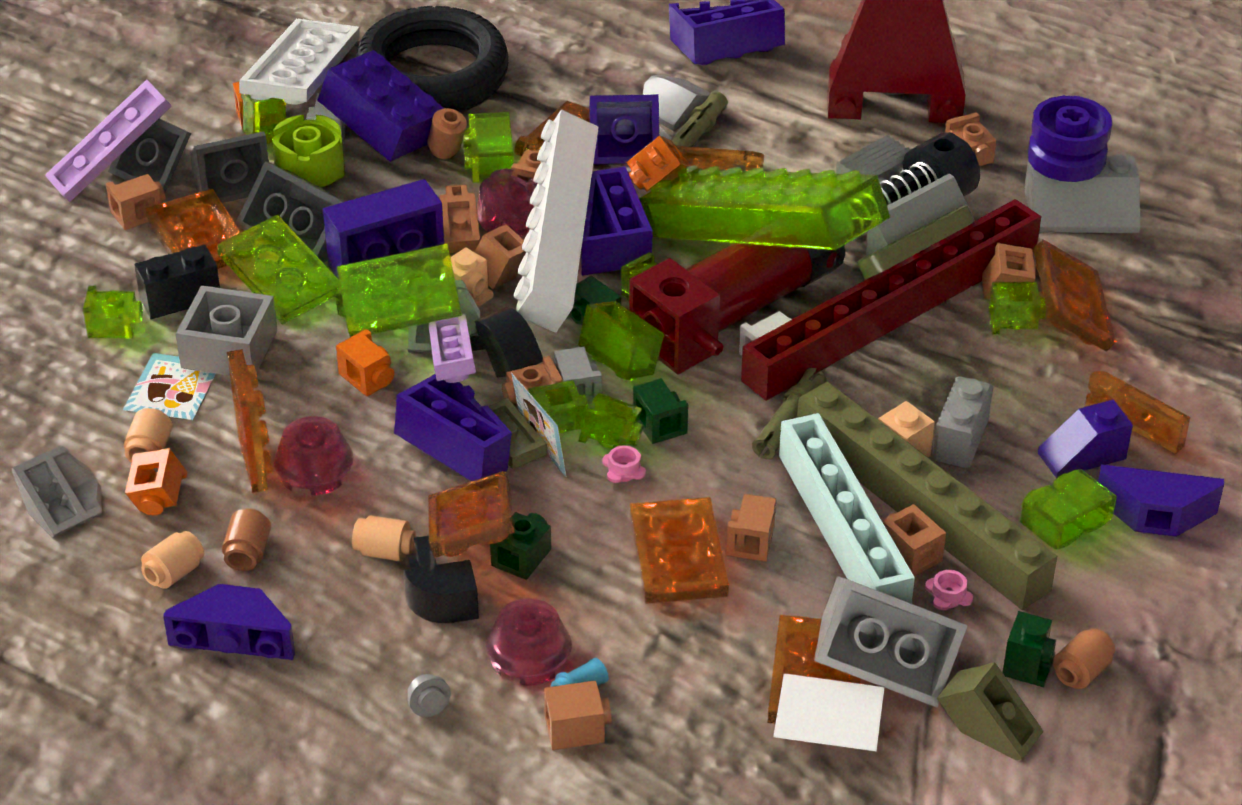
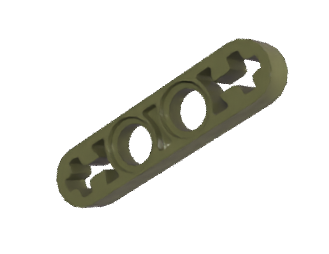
(915, 241)

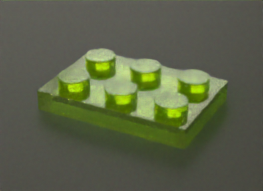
(279, 264)
(399, 290)

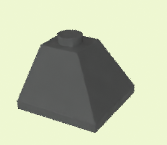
(153, 153)

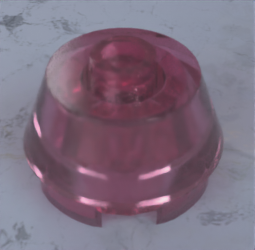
(505, 201)
(313, 455)
(528, 641)

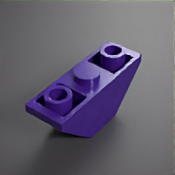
(1161, 500)
(230, 622)

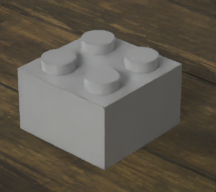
(223, 323)

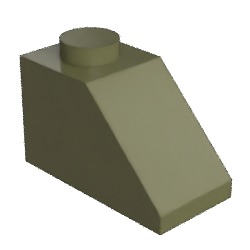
(990, 710)

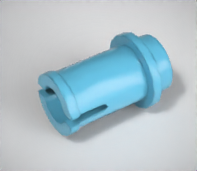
(590, 671)

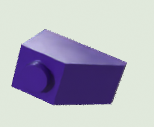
(1088, 439)

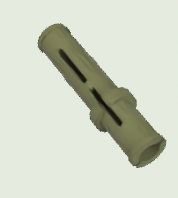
(701, 120)
(788, 410)

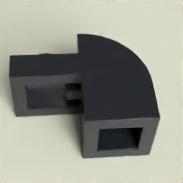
(506, 341)
(439, 591)

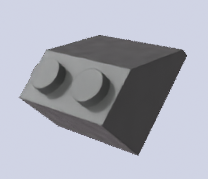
(229, 165)

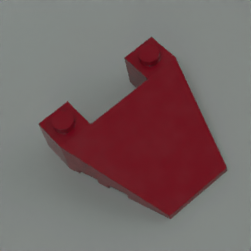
(898, 50)

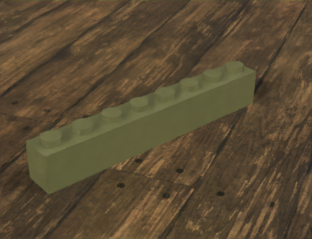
(904, 476)

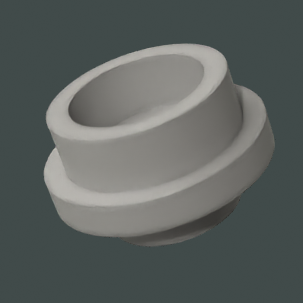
(428, 695)

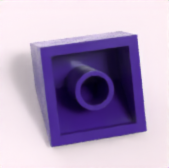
(624, 125)

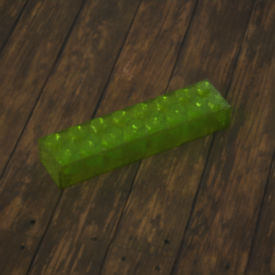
(766, 207)

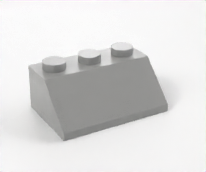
(1089, 206)
(916, 211)
(888, 641)

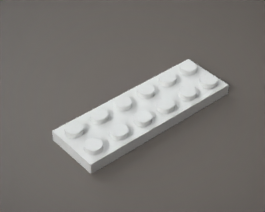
(298, 61)

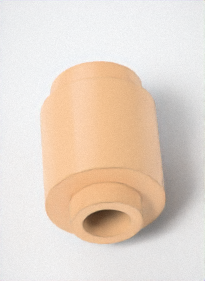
(147, 432)
(383, 538)
(172, 559)

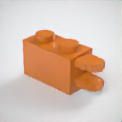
(656, 163)

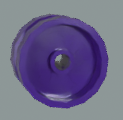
(1069, 138)

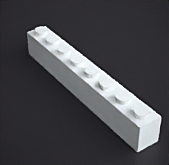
(556, 221)

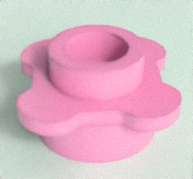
(623, 464)
(949, 590)

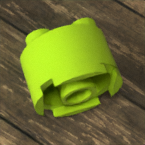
(310, 149)

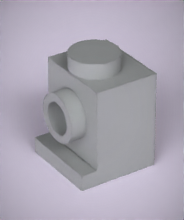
(575, 366)

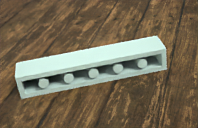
(842, 508)

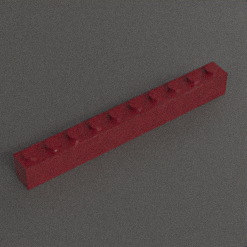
(883, 301)

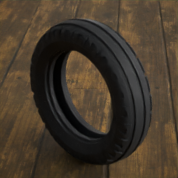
(445, 27)

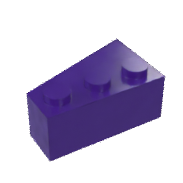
(727, 31)
(614, 223)
(453, 428)

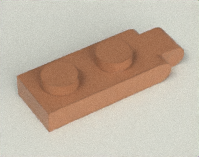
(460, 219)

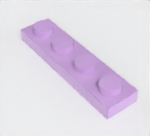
(108, 140)
(451, 349)

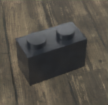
(173, 280)

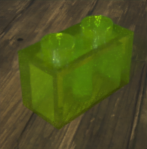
(488, 144)
(620, 340)

